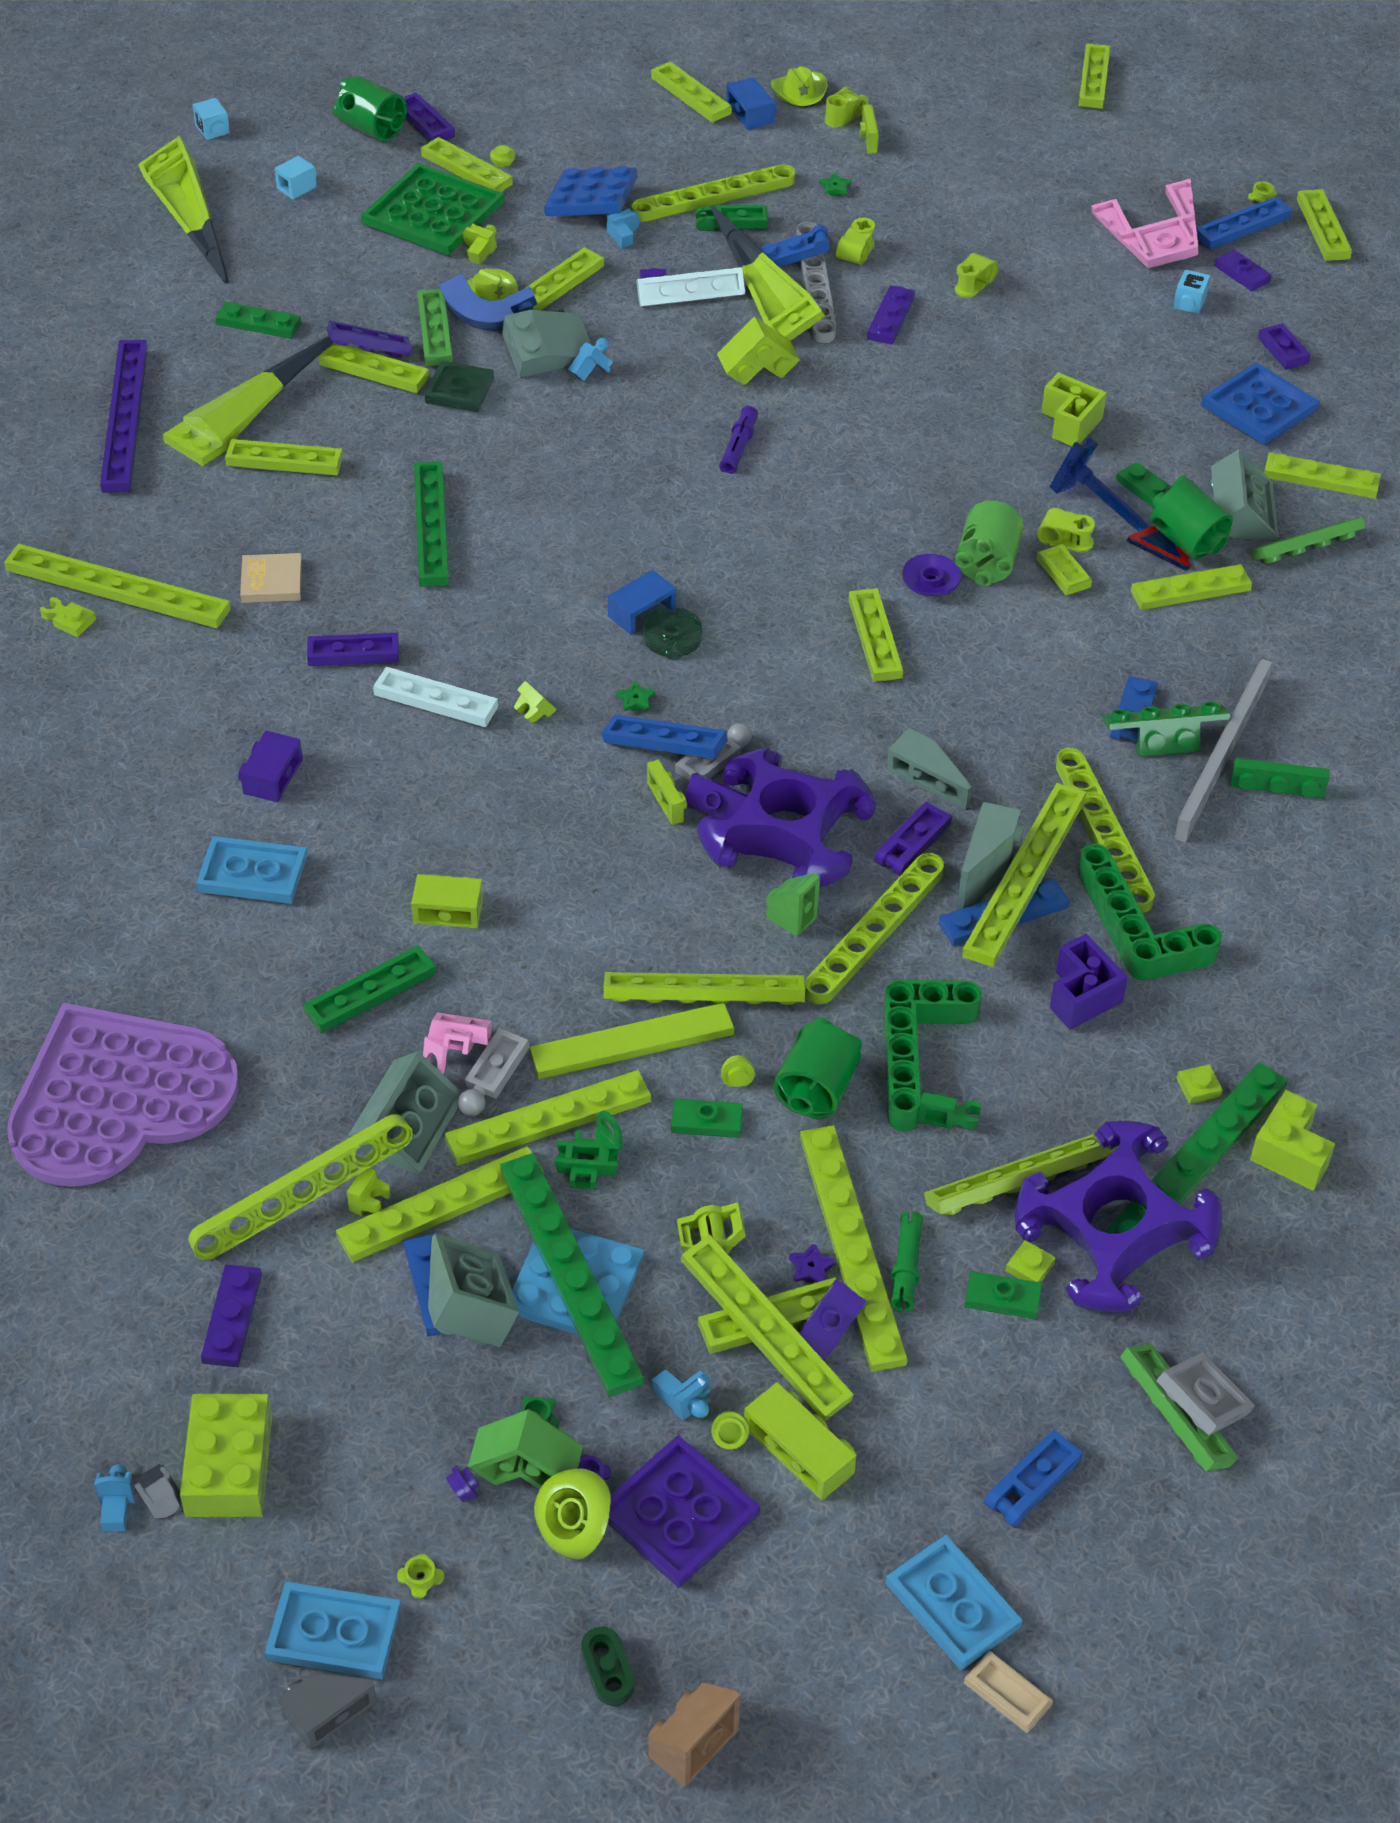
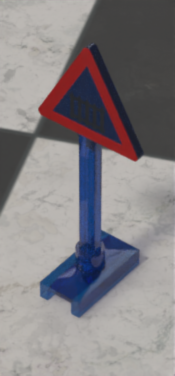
(1148, 538)

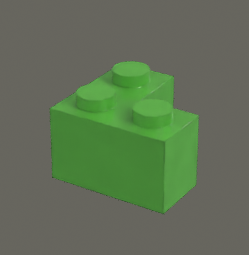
(523, 1448)

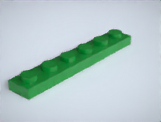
(431, 524)

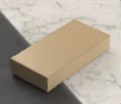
(1008, 1691)

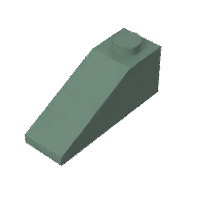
(927, 765)

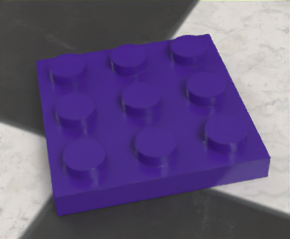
(679, 1511)

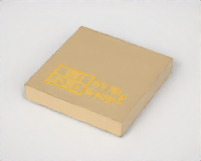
(271, 577)

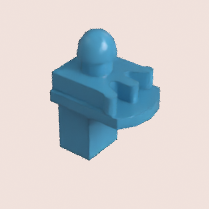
(621, 226)
(589, 357)
(686, 1397)
(114, 1494)

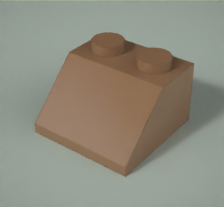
(695, 1731)

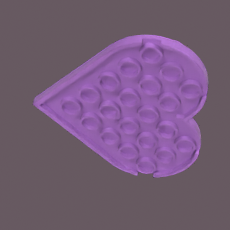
(110, 1088)

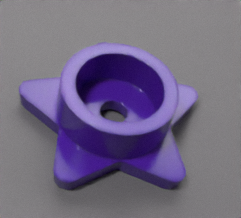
(807, 1273)

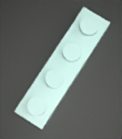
(690, 287)
(435, 696)

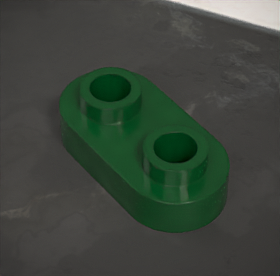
(607, 1668)

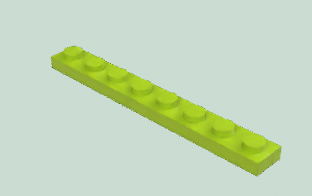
(117, 585)
(1024, 875)
(853, 1248)

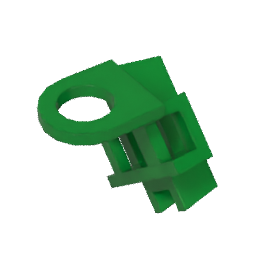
(603, 1147)

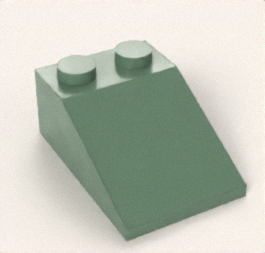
(543, 340)
(989, 852)
(469, 1292)

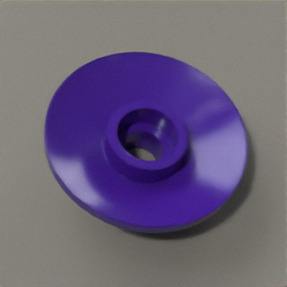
(931, 575)

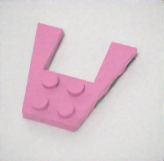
(1160, 241)

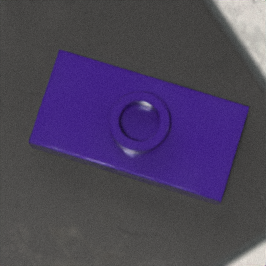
(1242, 270)
(713, 797)
(831, 1318)

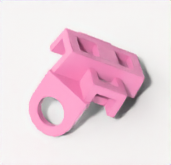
(447, 1029)

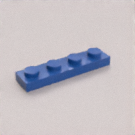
(1243, 223)
(664, 736)
(1045, 901)

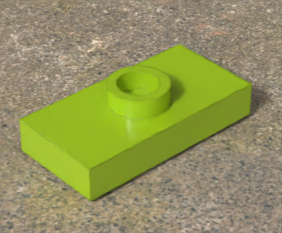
(868, 129)
(1064, 569)

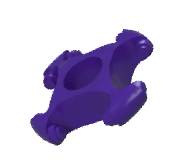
(795, 841)
(1120, 1253)

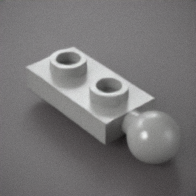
(738, 736)
(492, 1071)

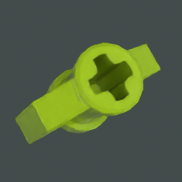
(710, 1221)

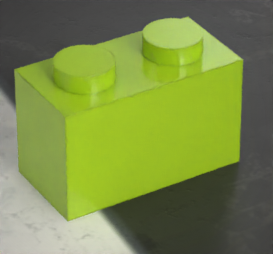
(447, 901)

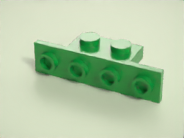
(1167, 729)

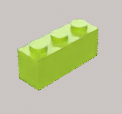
(800, 1440)

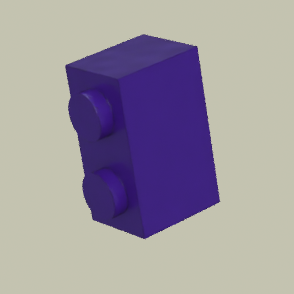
(270, 766)

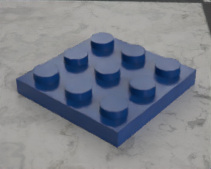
(591, 191)
(1260, 403)

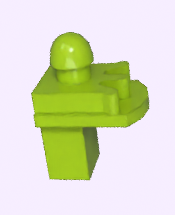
(481, 242)

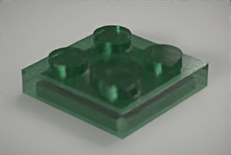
(459, 386)

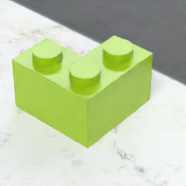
(756, 348)
(1074, 407)
(1289, 1146)

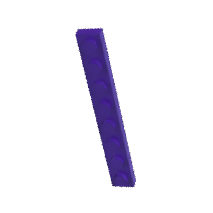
(124, 416)

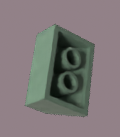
(1247, 496)
(422, 1098)

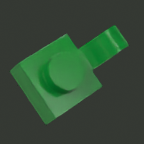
(943, 1112)

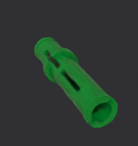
(905, 1273)

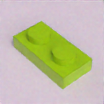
(663, 788)

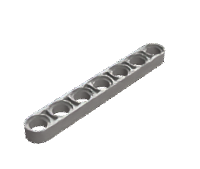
(818, 290)

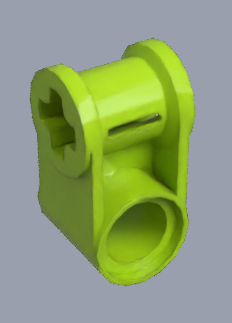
(844, 107)
(857, 242)
(975, 275)
(1066, 529)

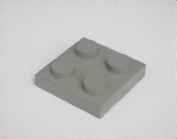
(1205, 1393)

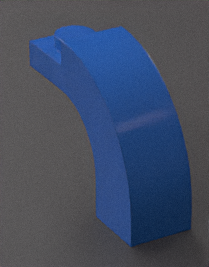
(481, 312)

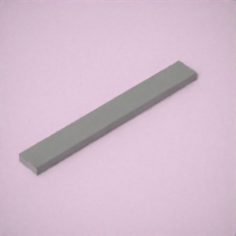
(1222, 751)

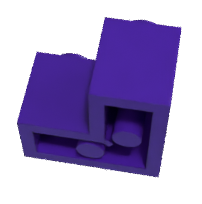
(1088, 982)

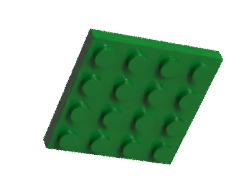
(432, 208)

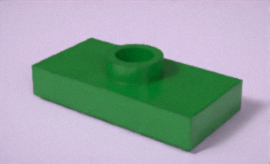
(706, 1118)
(1003, 1295)

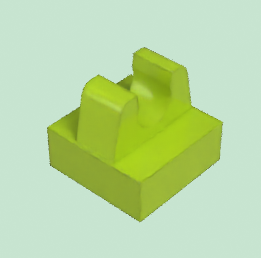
(534, 701)
(364, 1190)

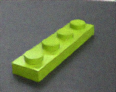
(1094, 76)
(691, 92)
(465, 165)
(1324, 225)
(565, 277)
(375, 367)
(284, 457)
(1322, 475)
(1191, 587)
(875, 635)
(796, 1305)

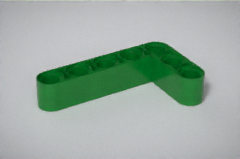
(1141, 951)
(905, 1006)

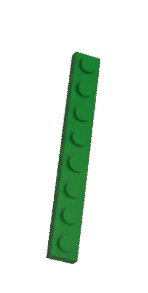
(1210, 1141)
(572, 1276)

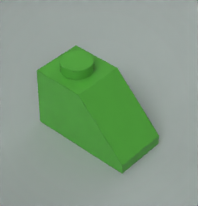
(794, 903)

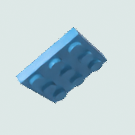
(611, 1264)

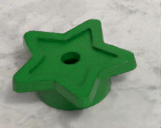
(835, 185)
(632, 703)
(541, 1406)

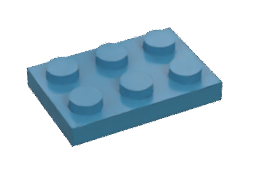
(252, 869)
(953, 1602)
(333, 1630)

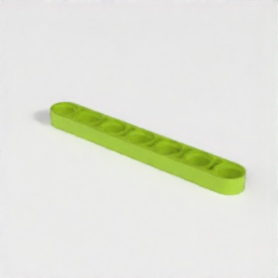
(724, 187)
(1104, 817)
(873, 940)
(283, 1187)

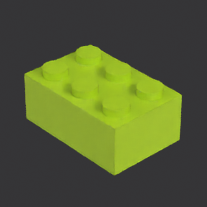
(226, 1455)

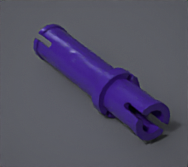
(741, 433)

